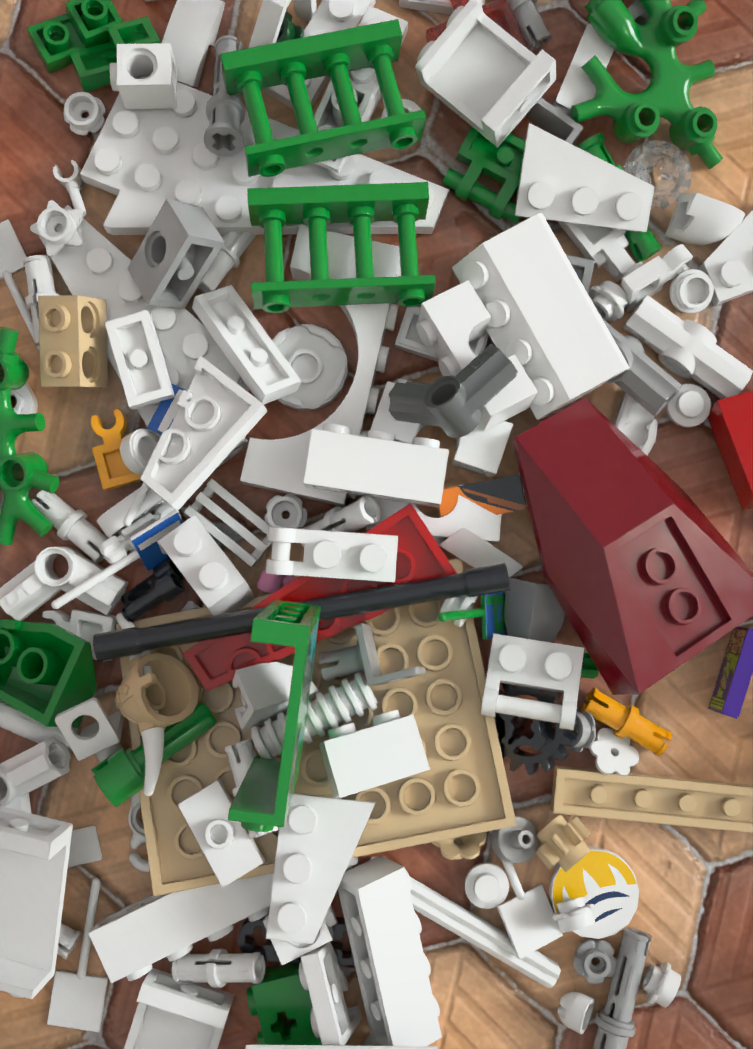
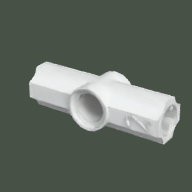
(687, 349)

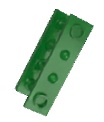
(313, 57)
(340, 204)

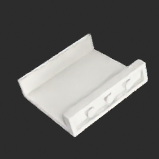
(31, 898)

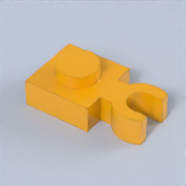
(108, 459)

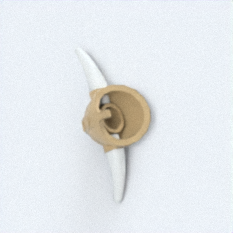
(154, 696)

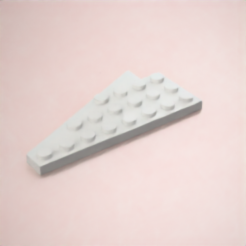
(163, 156)

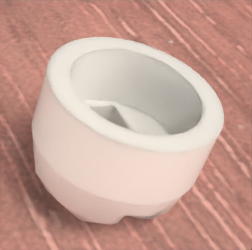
(576, 1011)

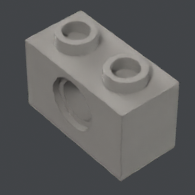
(175, 254)

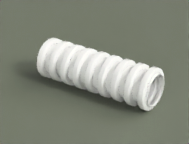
(322, 714)

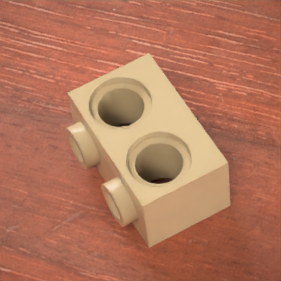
(73, 341)

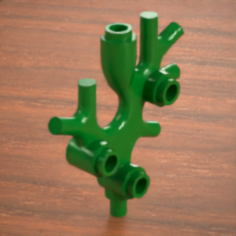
(669, 82)
(22, 470)

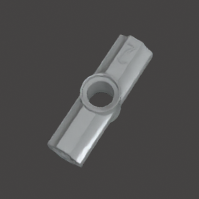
(644, 379)

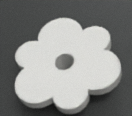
(613, 753)

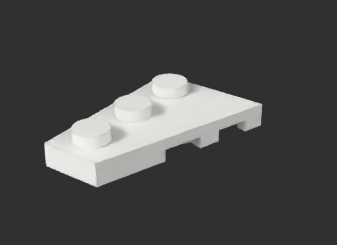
(578, 186)
(204, 432)
(311, 862)

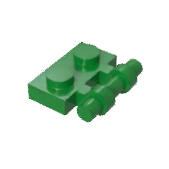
(499, 164)

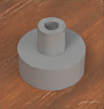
(515, 843)

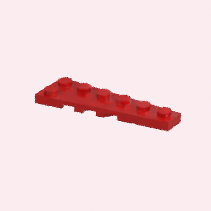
(417, 559)

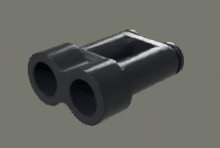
(160, 586)

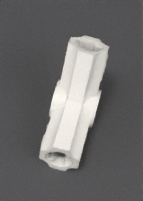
(40, 583)
(30, 771)

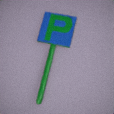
(491, 612)

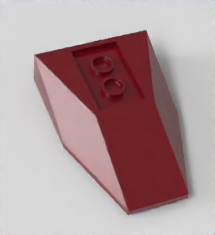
(626, 550)

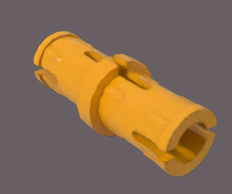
(626, 722)

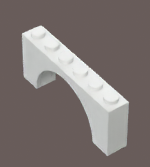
(282, 462)

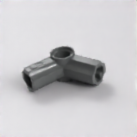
(454, 400)

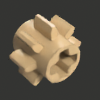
(563, 843)

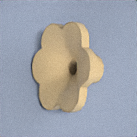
(462, 847)

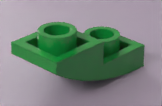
(77, 29)

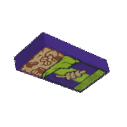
(734, 674)

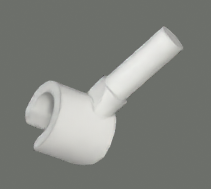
(72, 185)

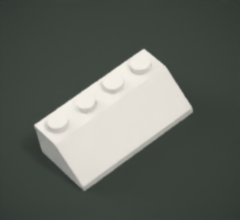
(542, 314)

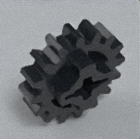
(541, 737)

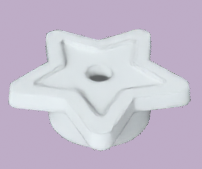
(55, 216)

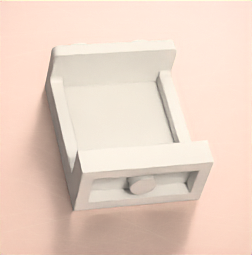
(484, 72)
(178, 1014)

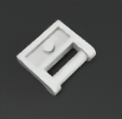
(533, 666)

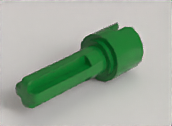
(124, 771)

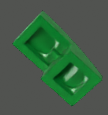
(93, 63)

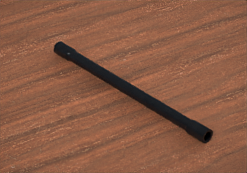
(467, 583)

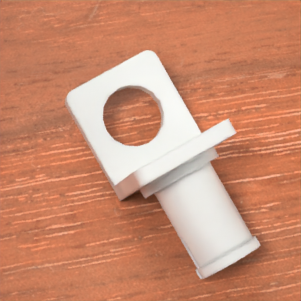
(98, 738)

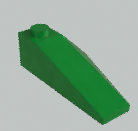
(44, 670)

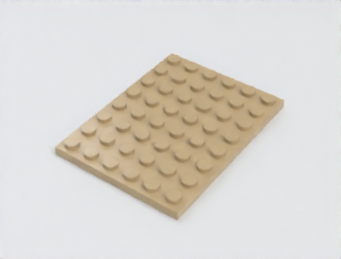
(456, 798)

